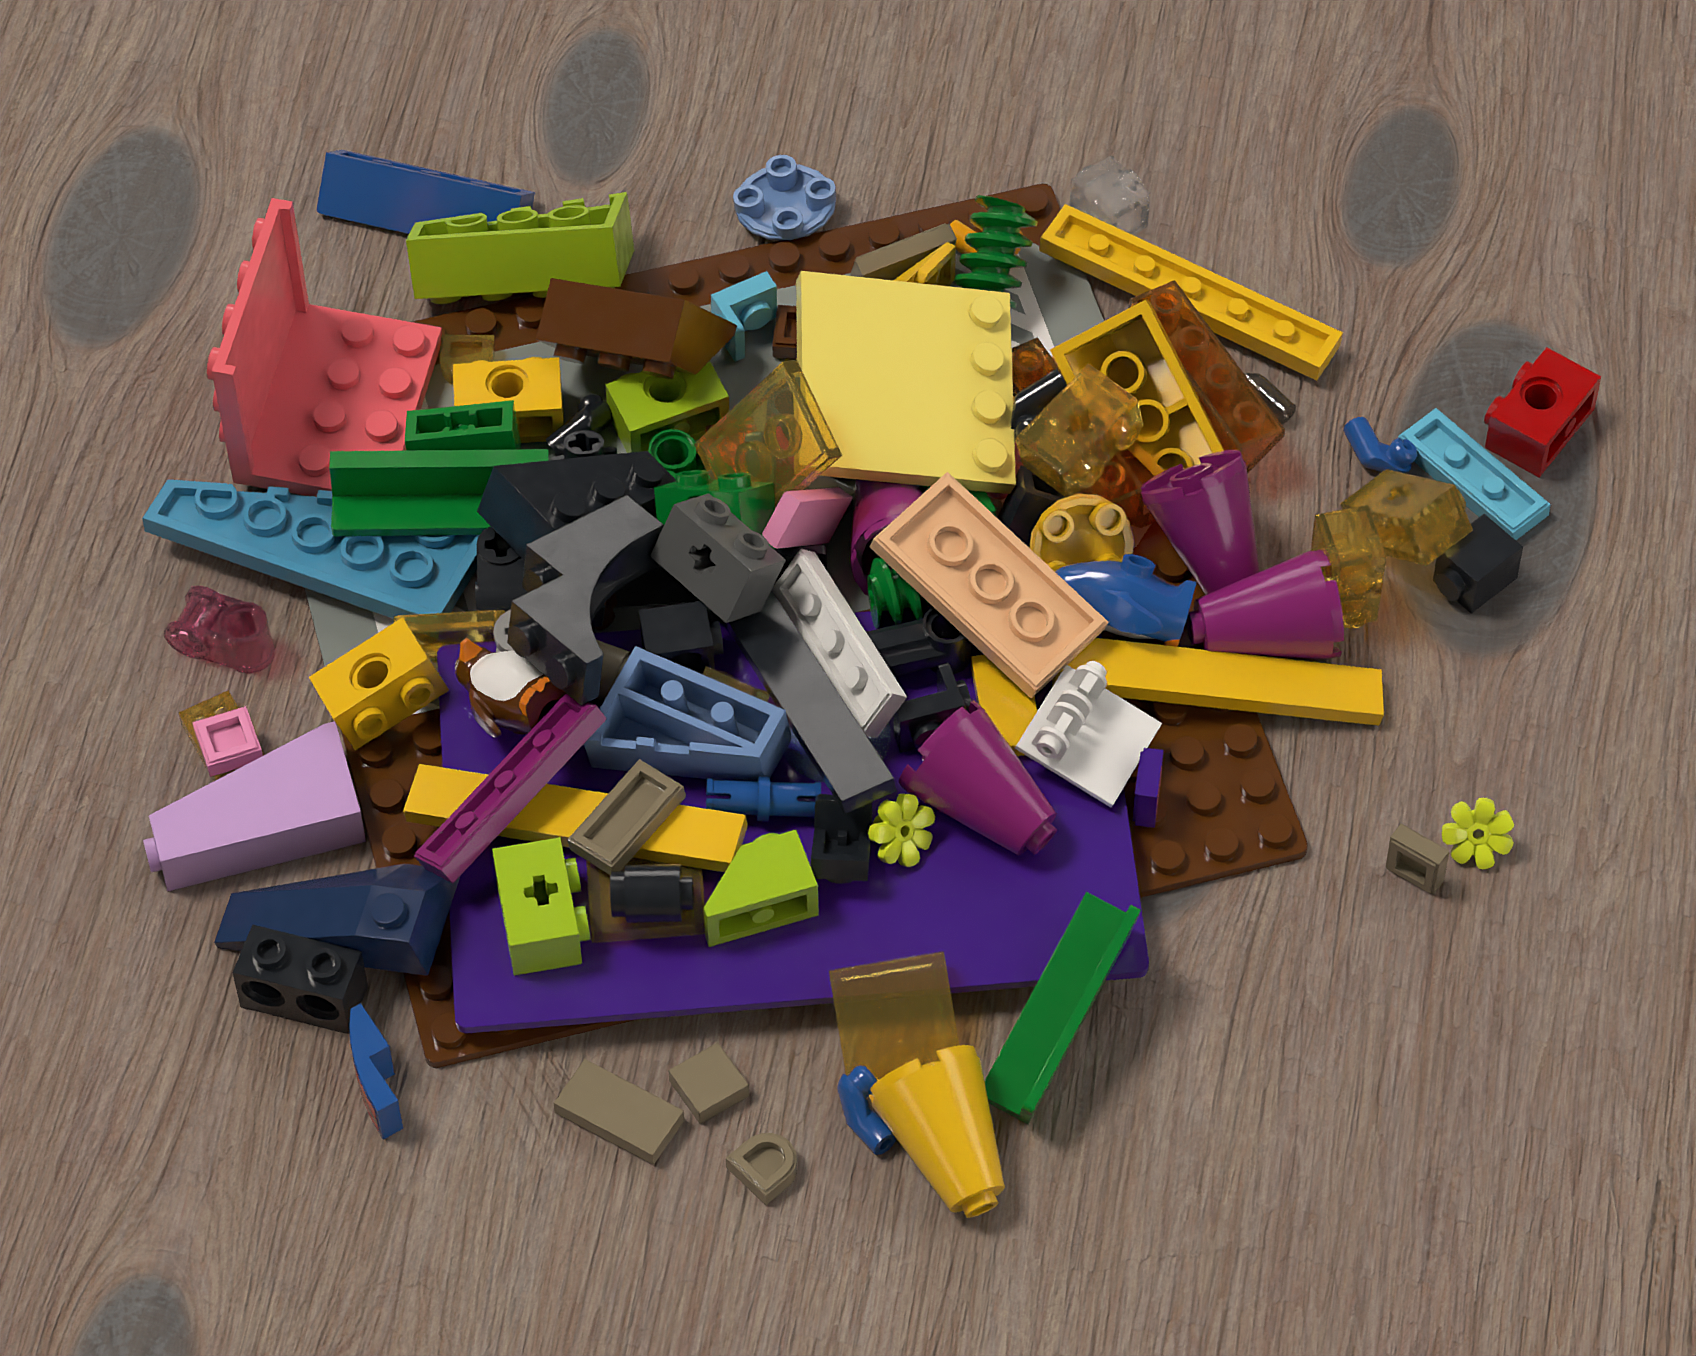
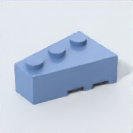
(686, 724)

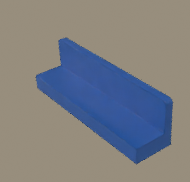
(400, 194)

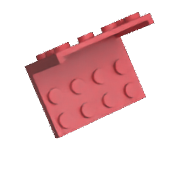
(308, 375)

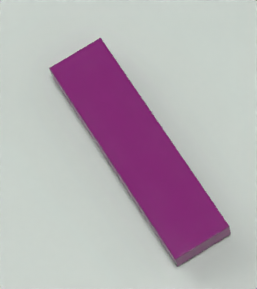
(509, 788)

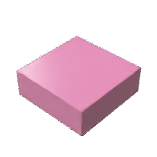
(227, 741)

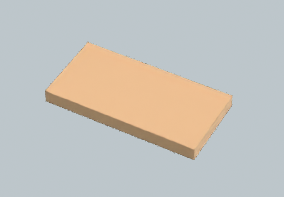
(989, 584)

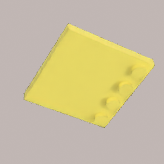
(910, 379)

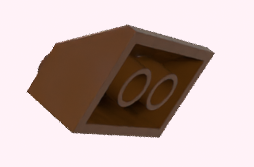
(630, 328)

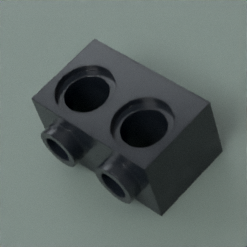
(299, 978)

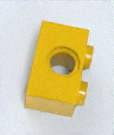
(530, 382)
(378, 683)

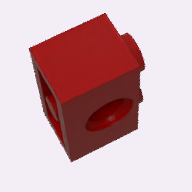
(1541, 411)

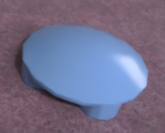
(785, 200)

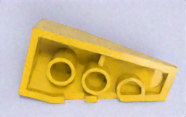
(1142, 361)

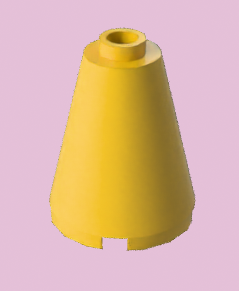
(945, 1126)

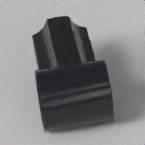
(920, 645)

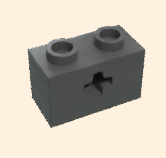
(717, 557)

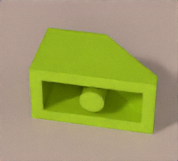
(762, 889)

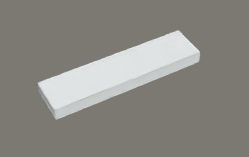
(839, 642)

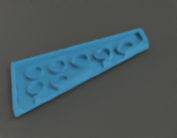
(295, 543)

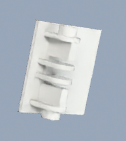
(1088, 733)

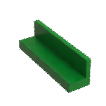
(414, 490)
(1058, 1006)

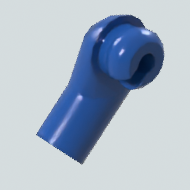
(1375, 454)
(858, 1112)

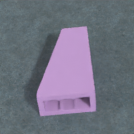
(260, 814)

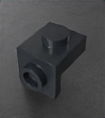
(923, 715)
(840, 841)

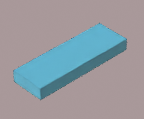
(1482, 479)

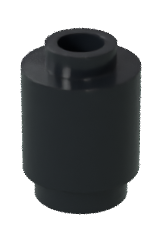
(651, 893)

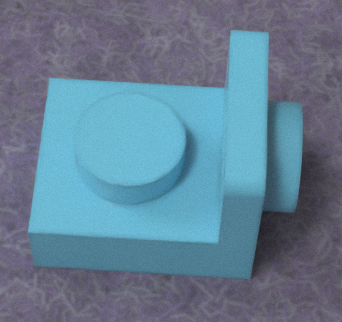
(748, 306)

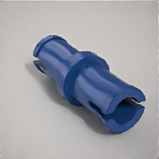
(763, 797)

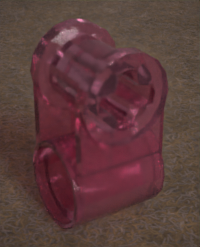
(222, 631)

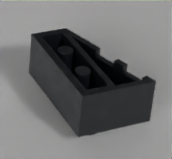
(543, 496)

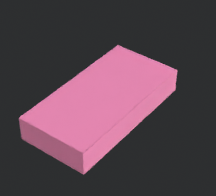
(806, 517)

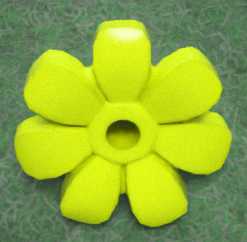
(901, 830)
(1478, 832)

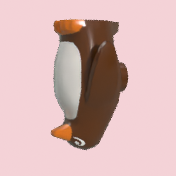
(504, 689)

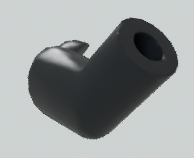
(1034, 399)
(592, 415)

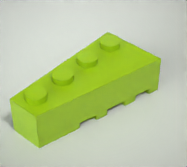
(520, 251)

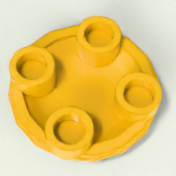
(1081, 531)

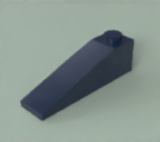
(384, 912)

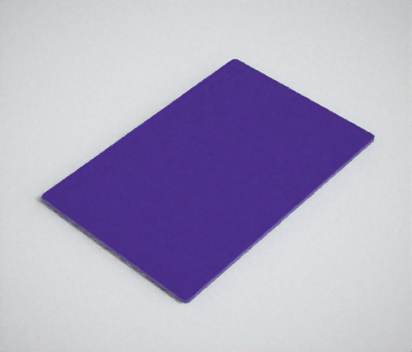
(965, 897)

